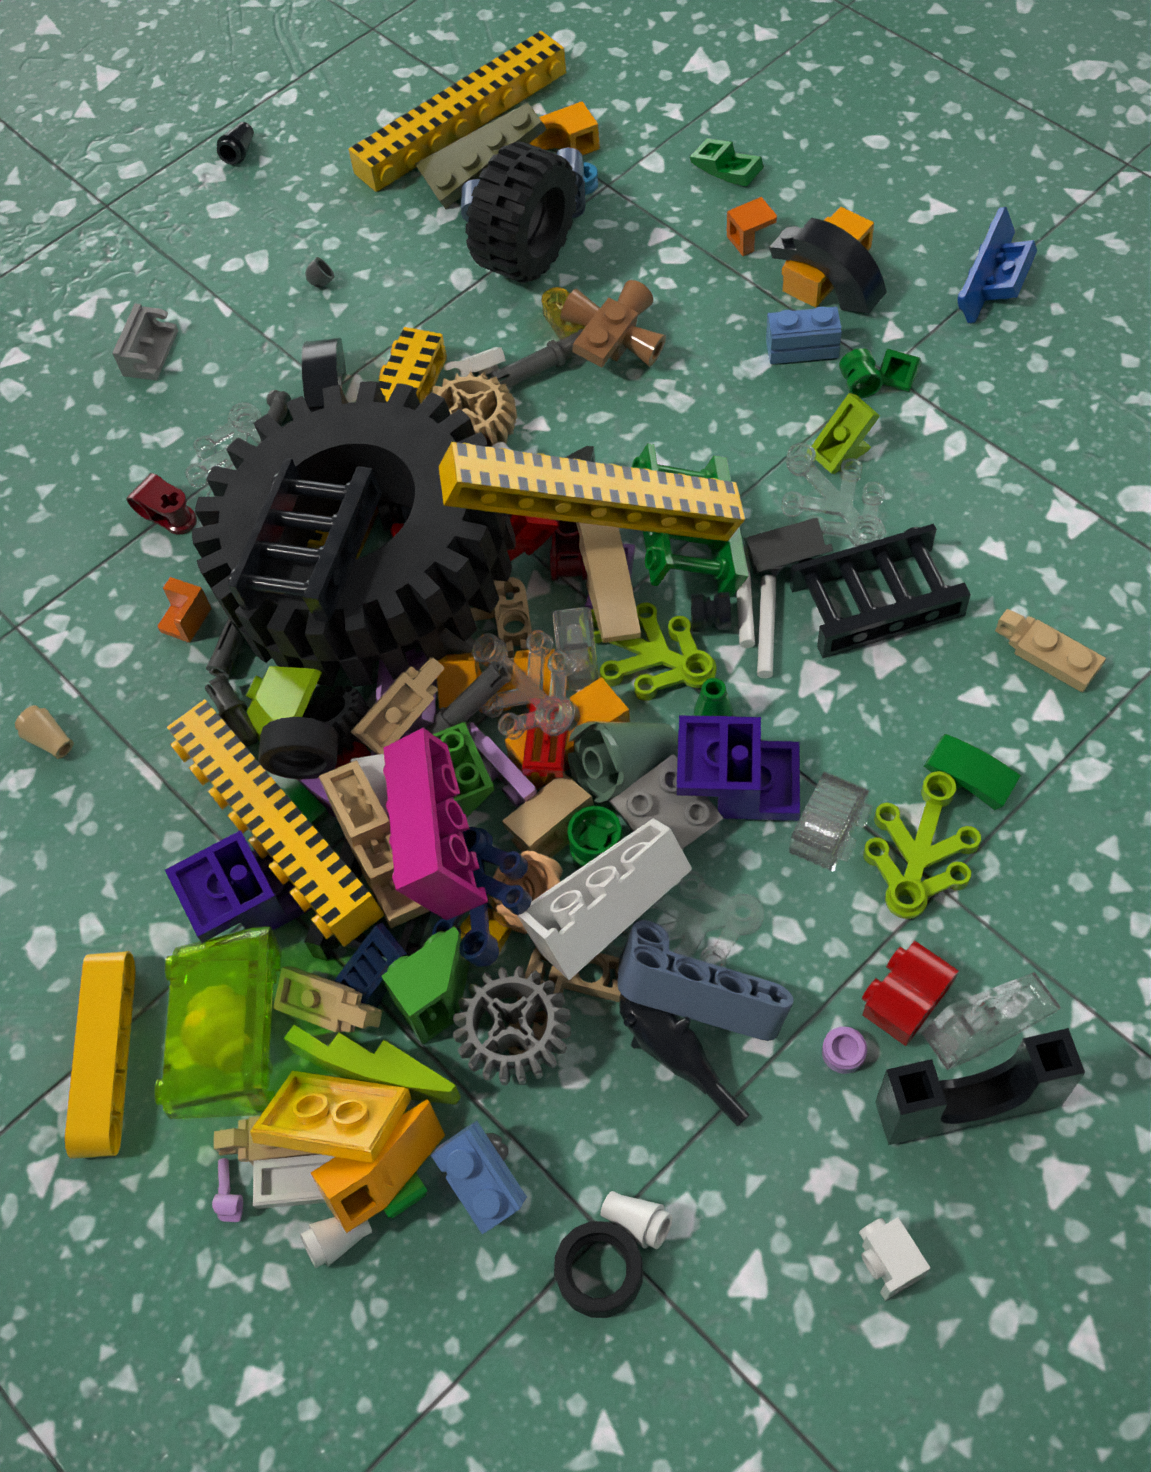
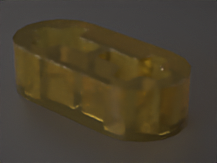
(553, 313)

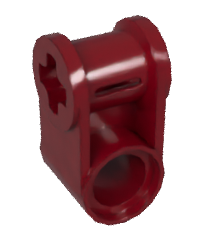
(162, 504)
(565, 552)

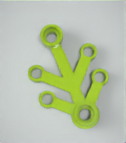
(655, 653)
(920, 853)

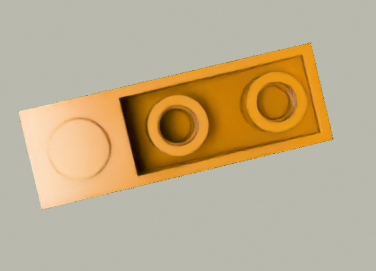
(362, 1189)

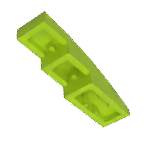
(385, 1066)

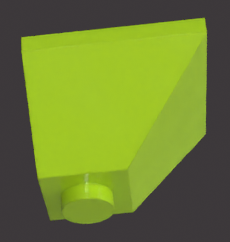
(280, 694)

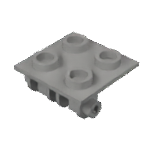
(657, 798)

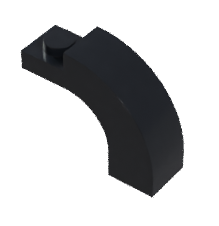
(839, 258)
(321, 368)

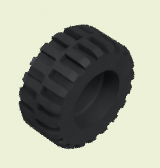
(521, 211)

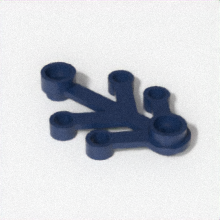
(478, 944)

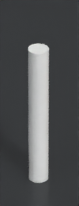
(745, 610)
(766, 627)

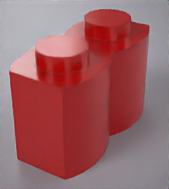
(908, 992)

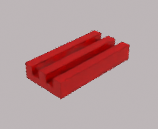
(544, 766)

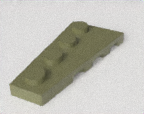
(467, 157)

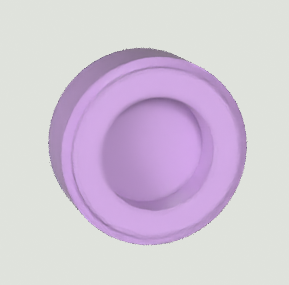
(844, 1050)

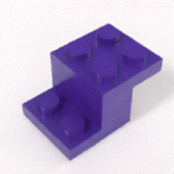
(732, 763)
(231, 887)

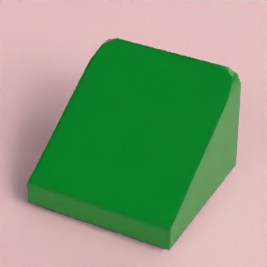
(899, 370)
(409, 1195)

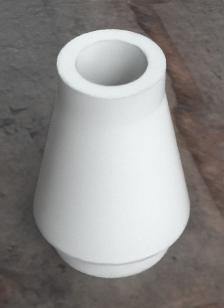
(639, 1218)
(328, 1240)

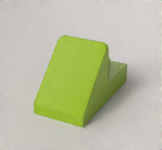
(845, 433)

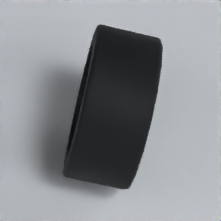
(298, 748)
(598, 1232)

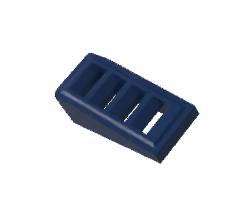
(367, 965)

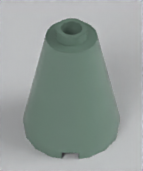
(617, 754)

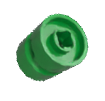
(592, 833)

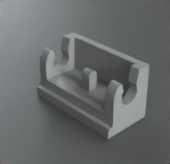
(144, 343)

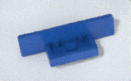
(997, 268)

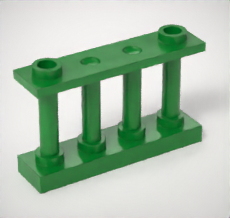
(728, 557)

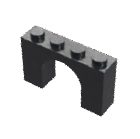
(1034, 1079)

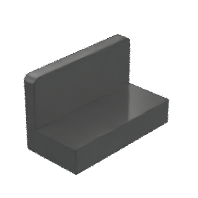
(786, 545)

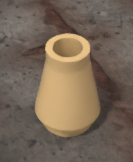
(42, 730)

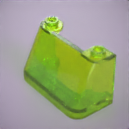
(219, 1026)

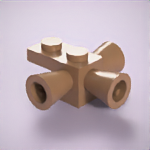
(613, 326)

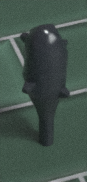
(679, 1050)

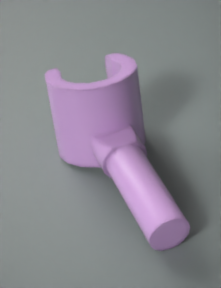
(226, 1205)

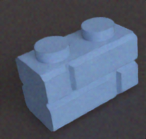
(803, 335)
(479, 1177)

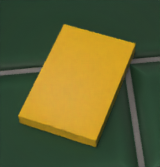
(331, 1116)

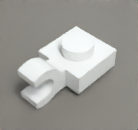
(481, 362)

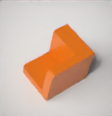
(745, 221)
(187, 609)

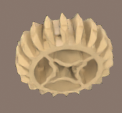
(484, 401)

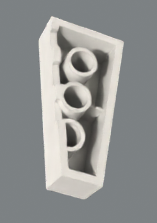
(604, 897)

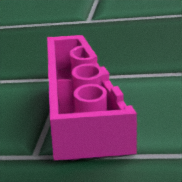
(429, 827)

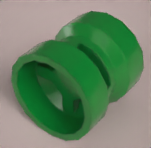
(857, 368)

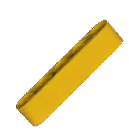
(100, 1056)

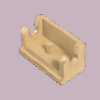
(545, 817)

